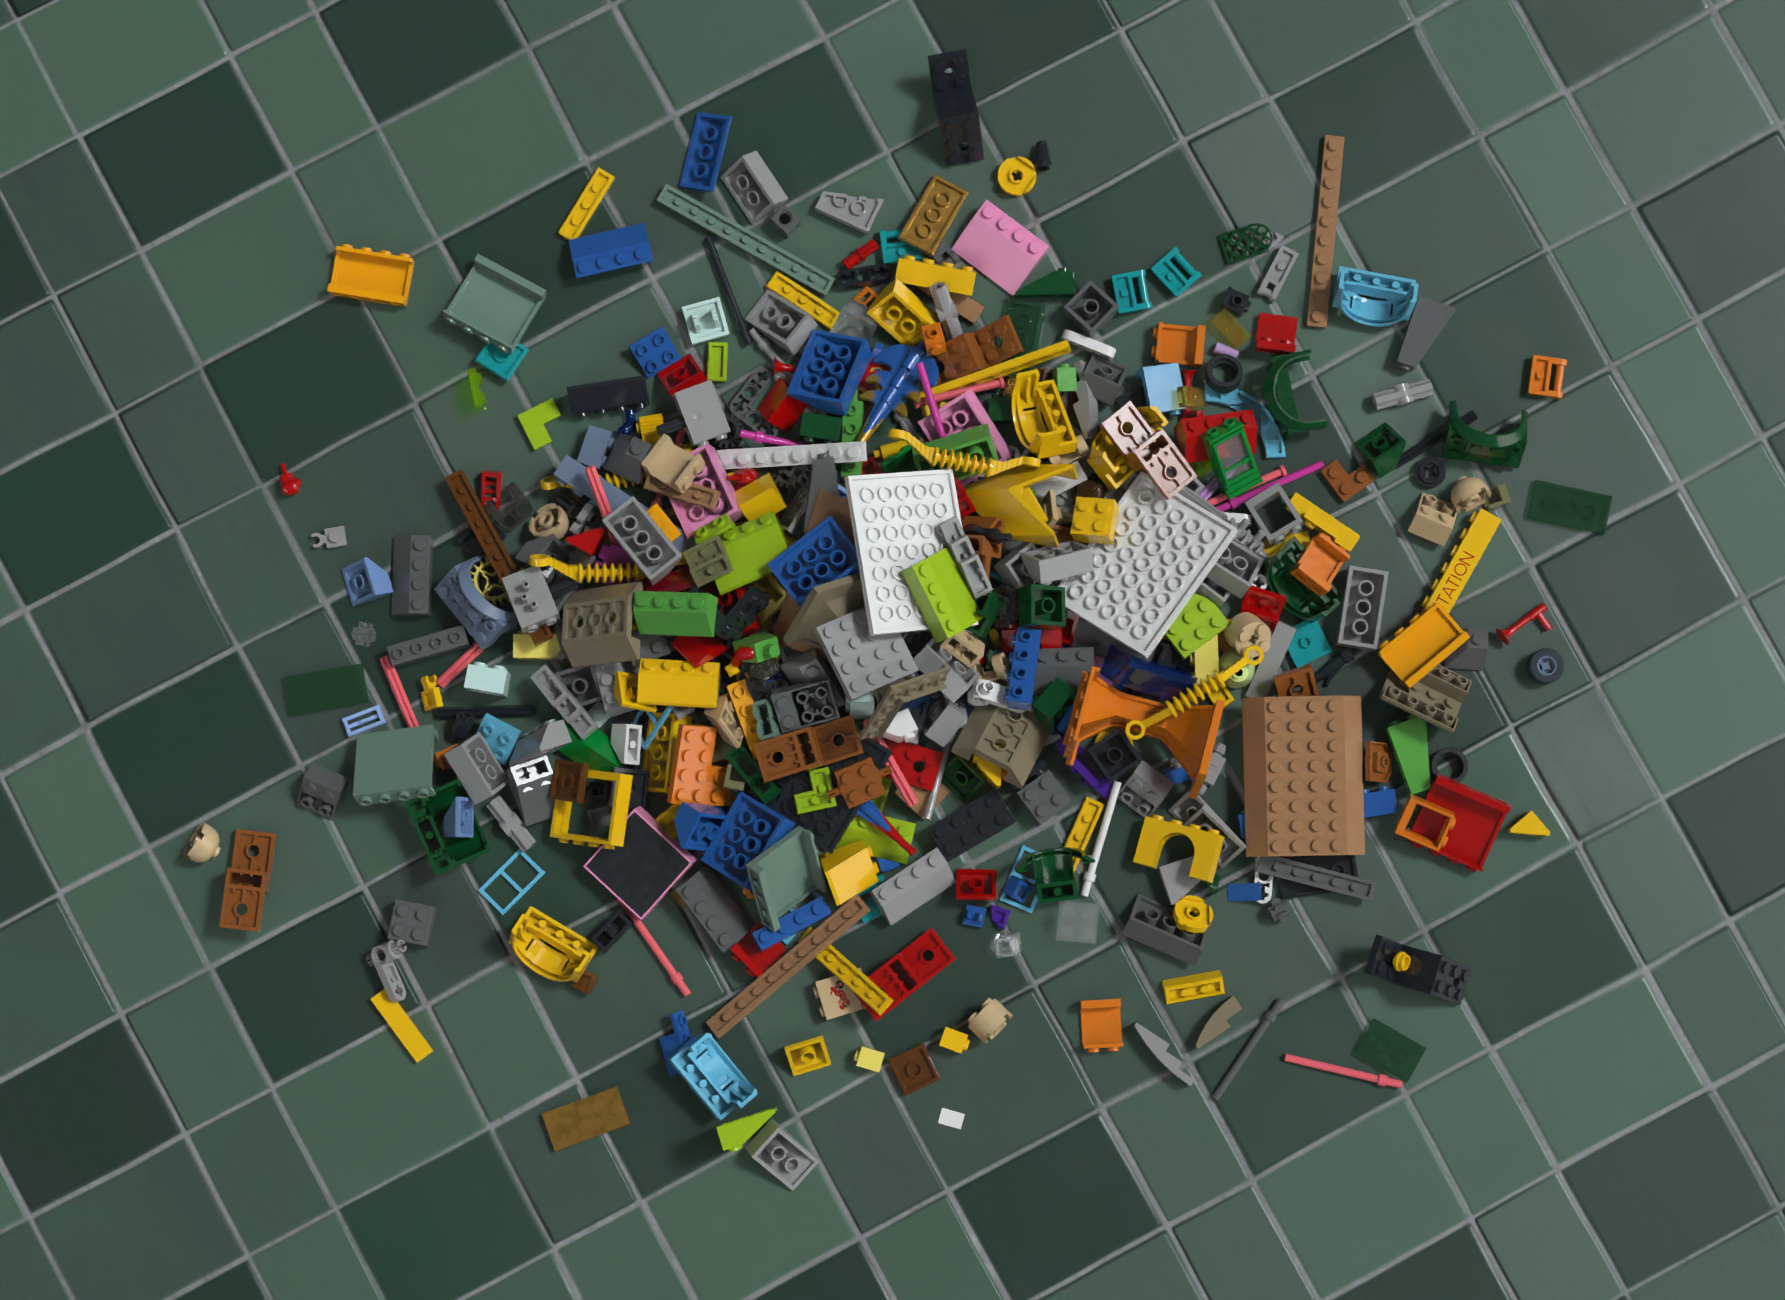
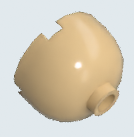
(1469, 493)
(550, 520)
(203, 844)

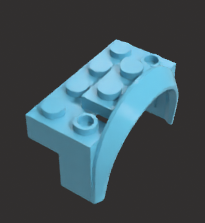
(1397, 290)
(712, 1073)

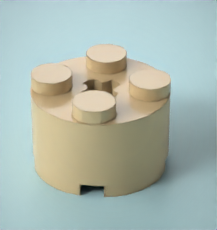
(1247, 631)
(989, 1020)

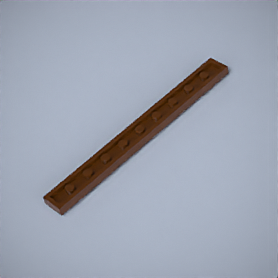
(487, 537)

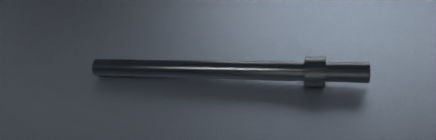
(741, 325)

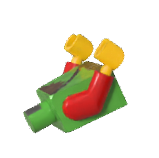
(754, 650)

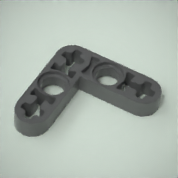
(748, 409)

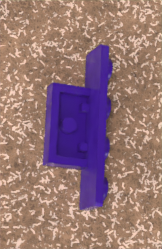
(1087, 768)

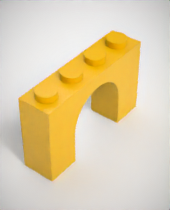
(1156, 833)

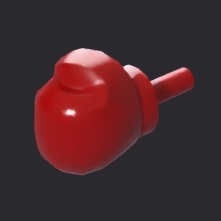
(744, 476)
(289, 483)

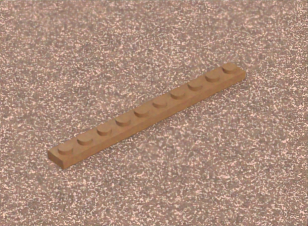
(1325, 231)
(788, 966)

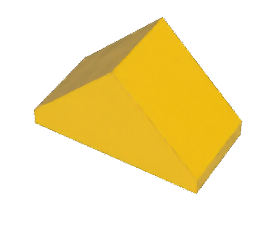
(1529, 825)

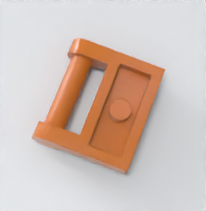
(1540, 376)

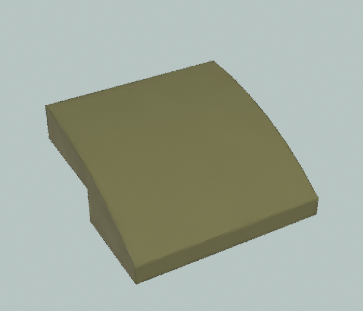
(708, 561)

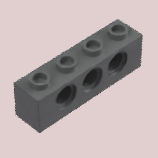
(428, 646)

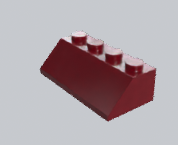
(676, 581)

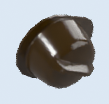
(1092, 488)

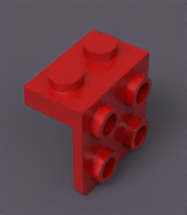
(749, 953)

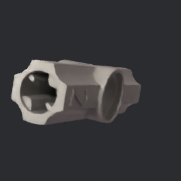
(946, 310)
(1402, 394)
(511, 823)

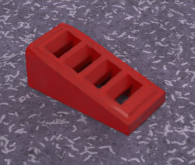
(498, 491)

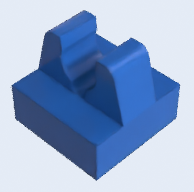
(974, 916)

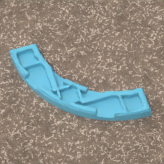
(1266, 424)

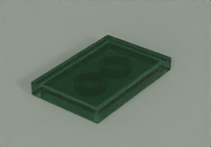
(1390, 1050)

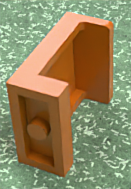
(1178, 344)
(1319, 563)

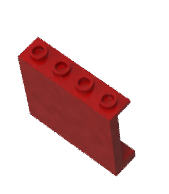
(1476, 824)

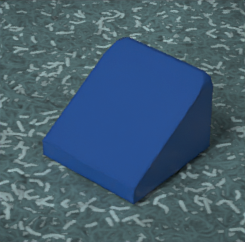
(887, 865)
(1017, 889)

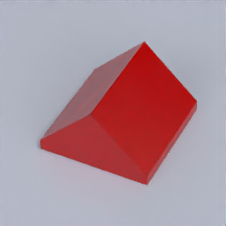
(781, 408)
(589, 541)
(975, 884)

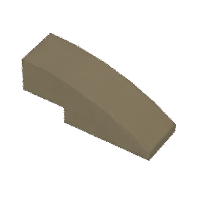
(1217, 1021)

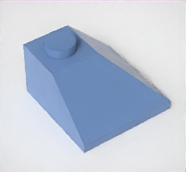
(366, 581)
(459, 819)

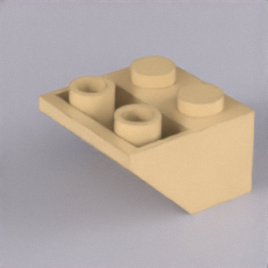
(1433, 519)
(726, 721)

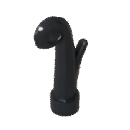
(1333, 666)

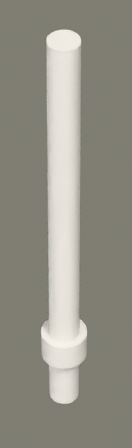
(1090, 875)

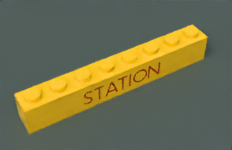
(1463, 560)

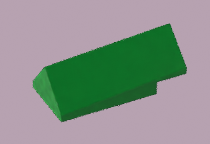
(594, 750)

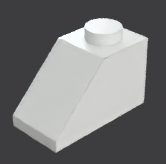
(902, 728)
(627, 742)

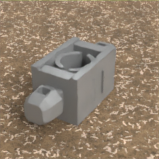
(1215, 767)

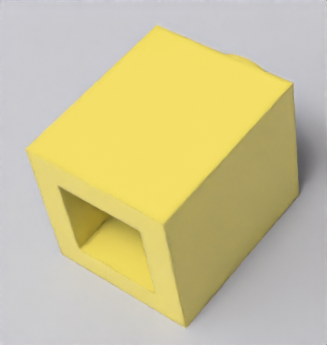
(869, 1058)

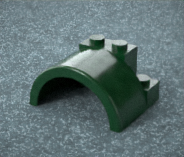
(430, 829)

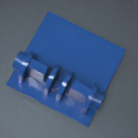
(655, 352)

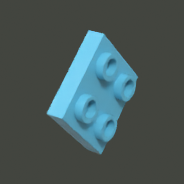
(499, 737)

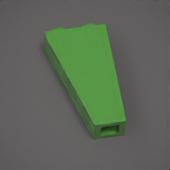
(1411, 752)

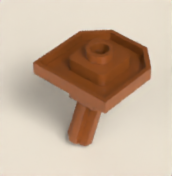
(1377, 762)

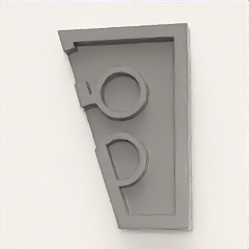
(852, 211)

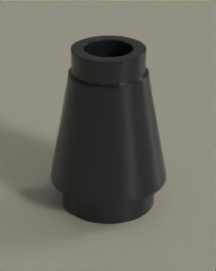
(1042, 157)

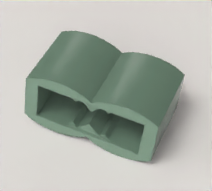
(767, 720)

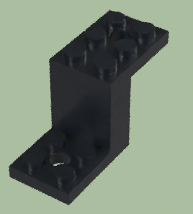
(955, 107)
(743, 614)
(1426, 974)

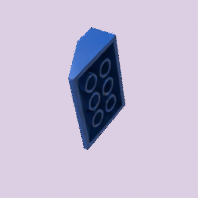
(830, 371)
(815, 560)
(743, 836)

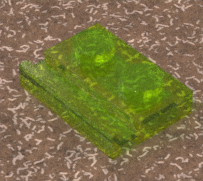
(478, 396)

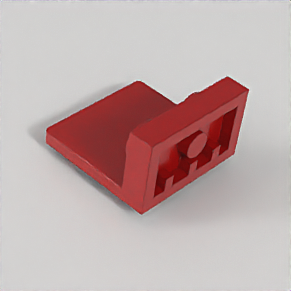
(1276, 334)

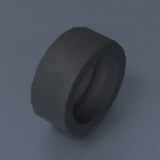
(1225, 360)
(1454, 752)

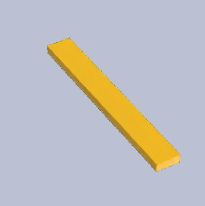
(1005, 368)

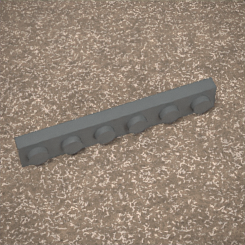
(1316, 877)

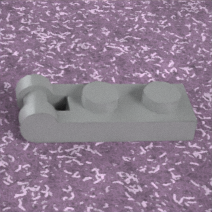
(1278, 272)

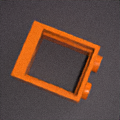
(1406, 813)

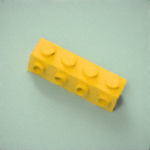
(927, 273)

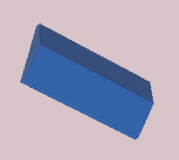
(705, 152)

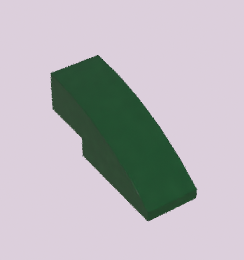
(751, 773)

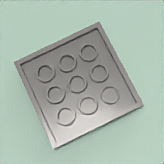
(863, 660)

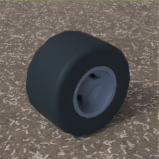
(1551, 664)

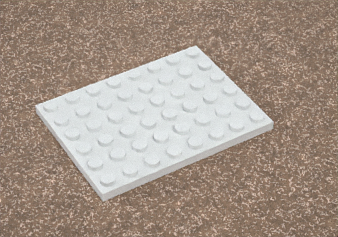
(892, 529)
(1151, 568)

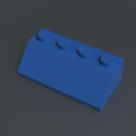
(610, 250)
(698, 824)

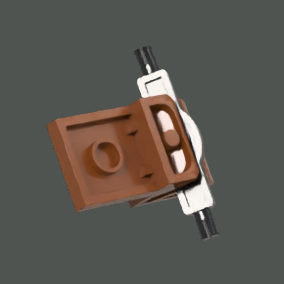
(986, 537)

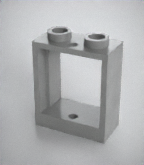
(1266, 497)

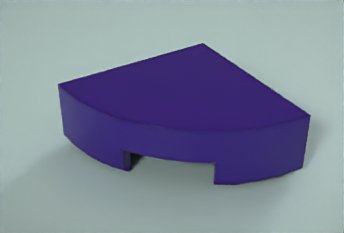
(999, 916)

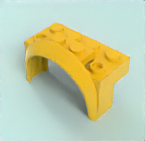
(1029, 424)
(1103, 451)
(543, 958)

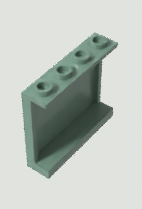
(495, 305)
(394, 765)
(785, 875)

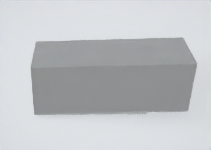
(1199, 813)

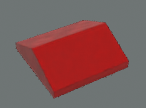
(699, 649)

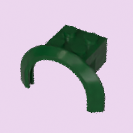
(1054, 872)

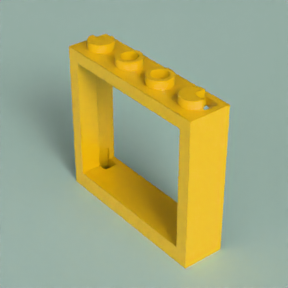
(562, 813)

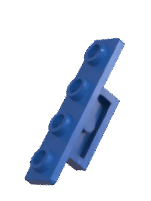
(673, 1042)

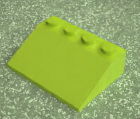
(750, 550)
(942, 594)
(737, 1132)

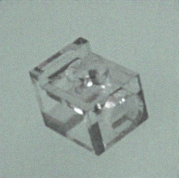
(1003, 950)

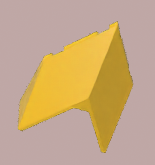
(1001, 498)

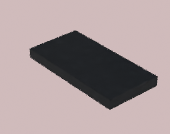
(1340, 863)

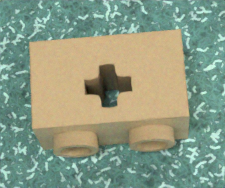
(964, 647)

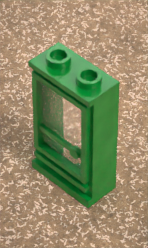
(1231, 458)

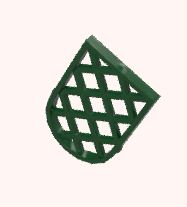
(1250, 241)

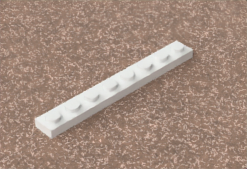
(791, 455)

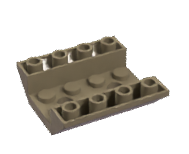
(599, 639)
(1432, 699)
(1020, 738)

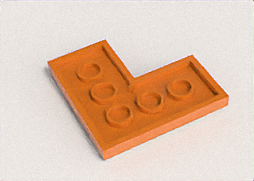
(693, 774)

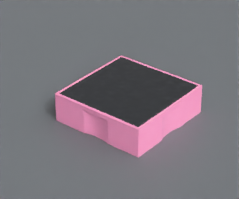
(644, 866)

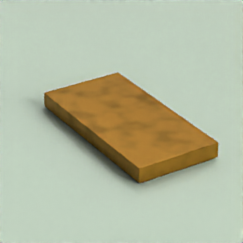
(933, 215)
(585, 1118)

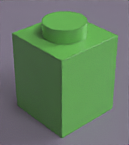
(1065, 378)

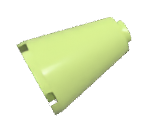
(1239, 680)

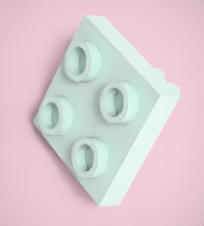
(705, 321)

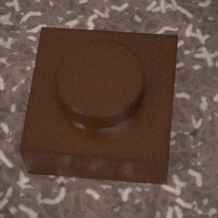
(586, 982)

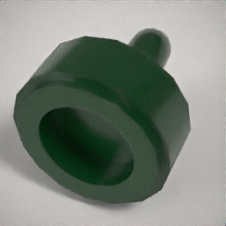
(1213, 886)

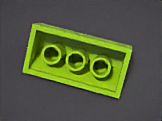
(881, 844)

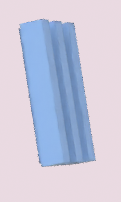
(380, 715)

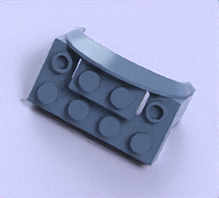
(473, 611)

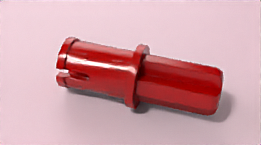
(860, 254)

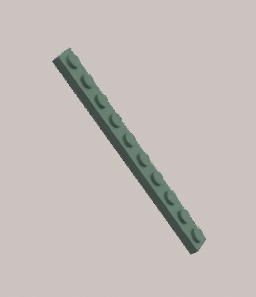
(746, 240)

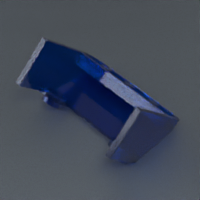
(1145, 675)

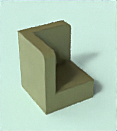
(1498, 498)
(734, 780)

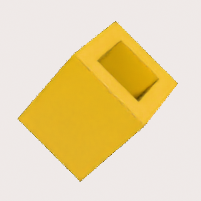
(954, 1040)

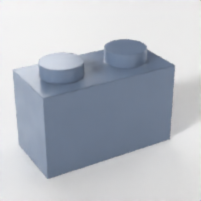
(595, 447)

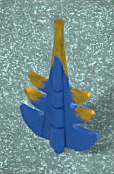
(896, 383)

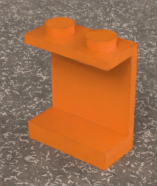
(1101, 1024)

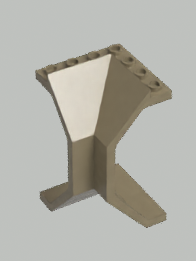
(840, 598)

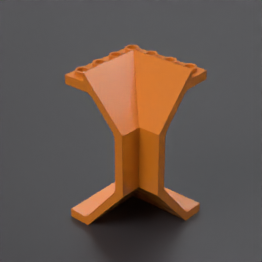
(1187, 737)

